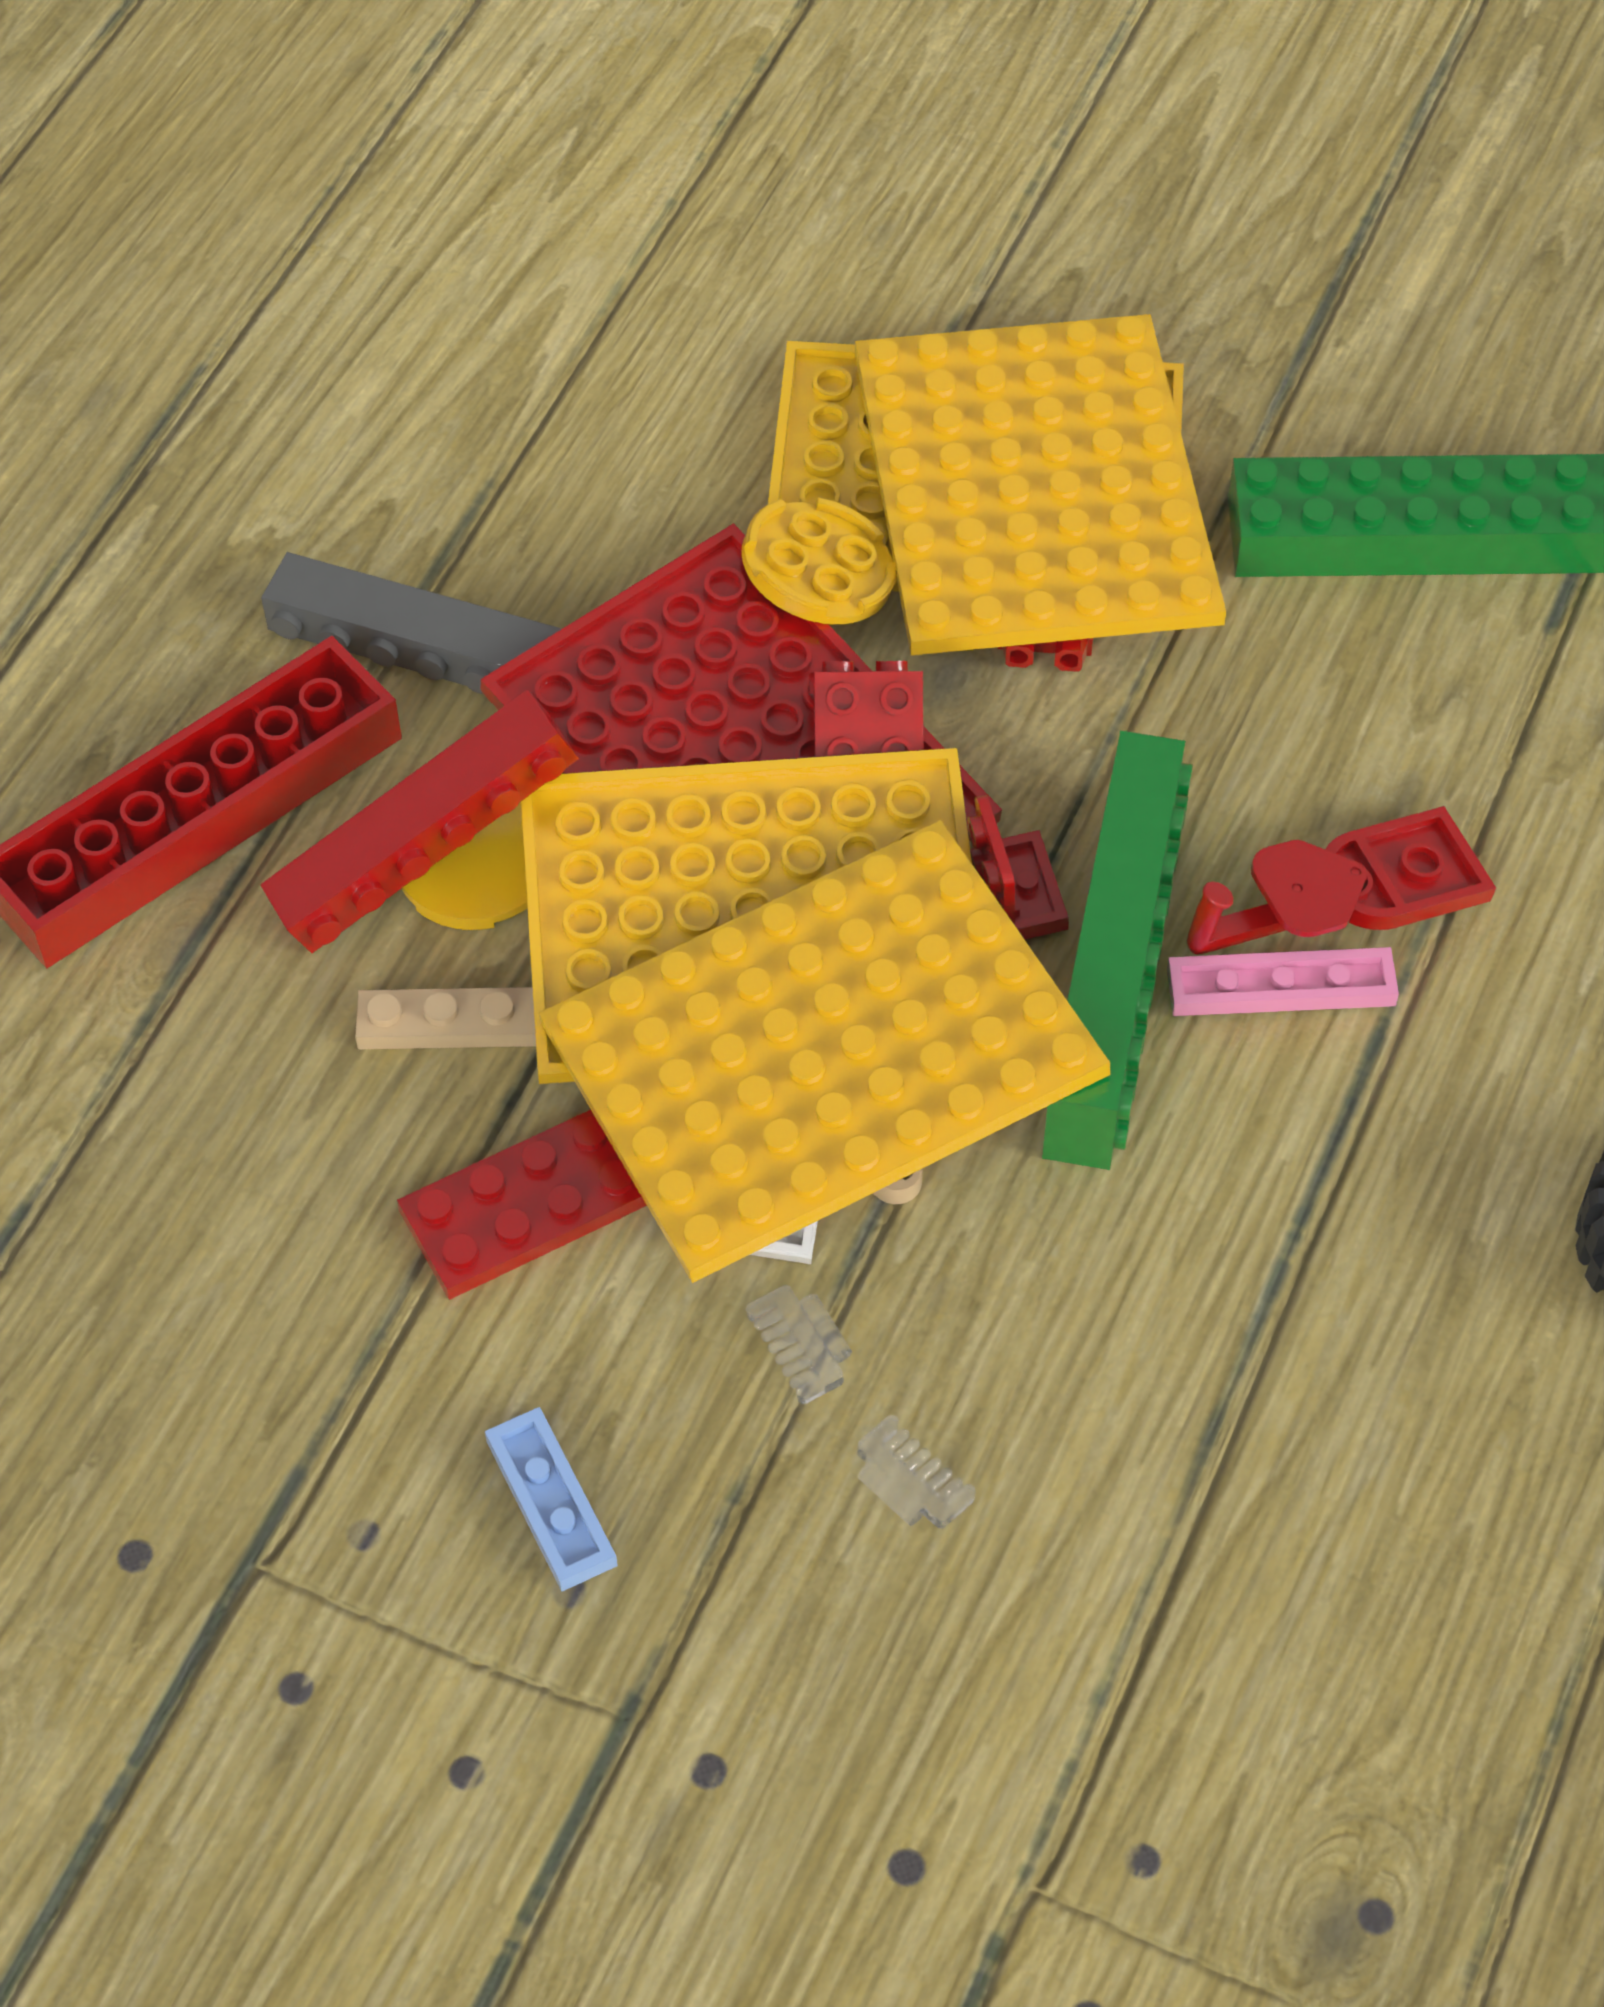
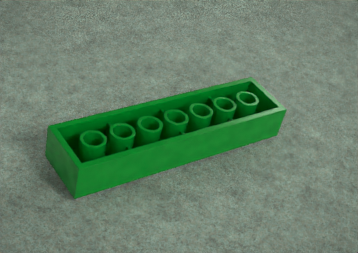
(1417, 515)
(1122, 941)

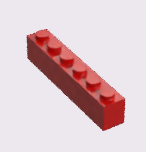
(419, 822)

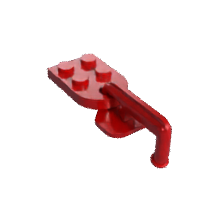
(1362, 878)

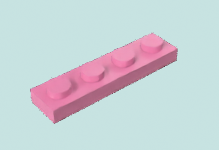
(1282, 981)

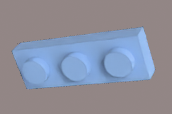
(551, 1499)

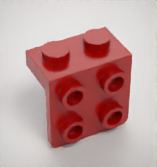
(867, 709)
(1017, 874)

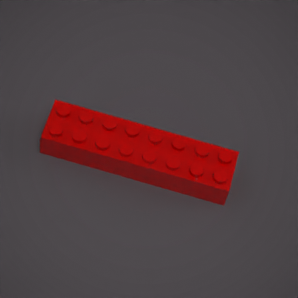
(192, 799)

